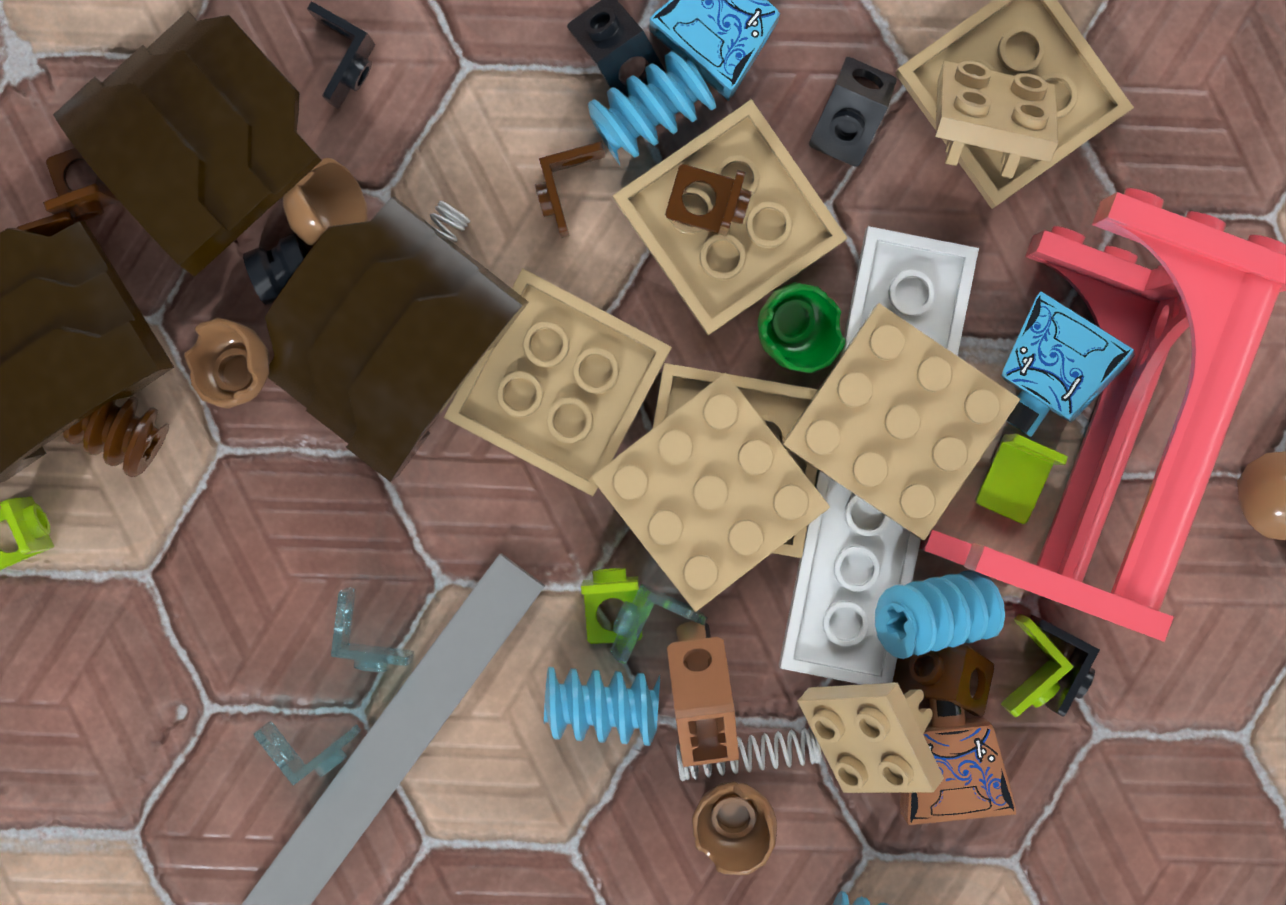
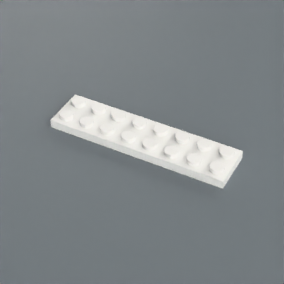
(853, 547)

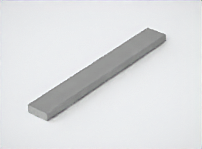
(398, 736)

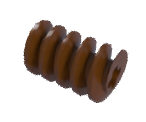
(120, 435)

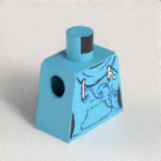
(716, 36)
(1060, 364)

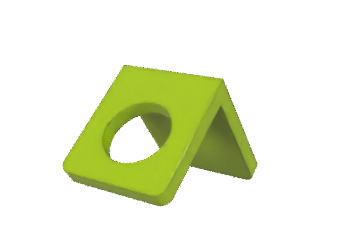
(1017, 477)
(28, 527)
(606, 585)
(1044, 682)

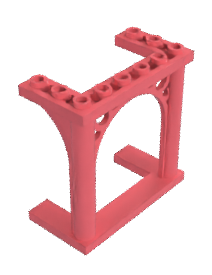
(1226, 297)

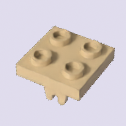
(995, 113)
(873, 737)

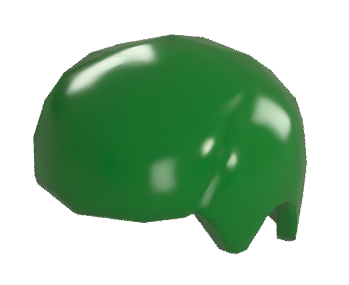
(801, 328)

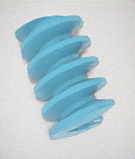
(650, 105)
(938, 613)
(601, 706)

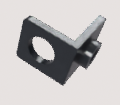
(611, 39)
(355, 63)
(853, 113)
(1080, 677)

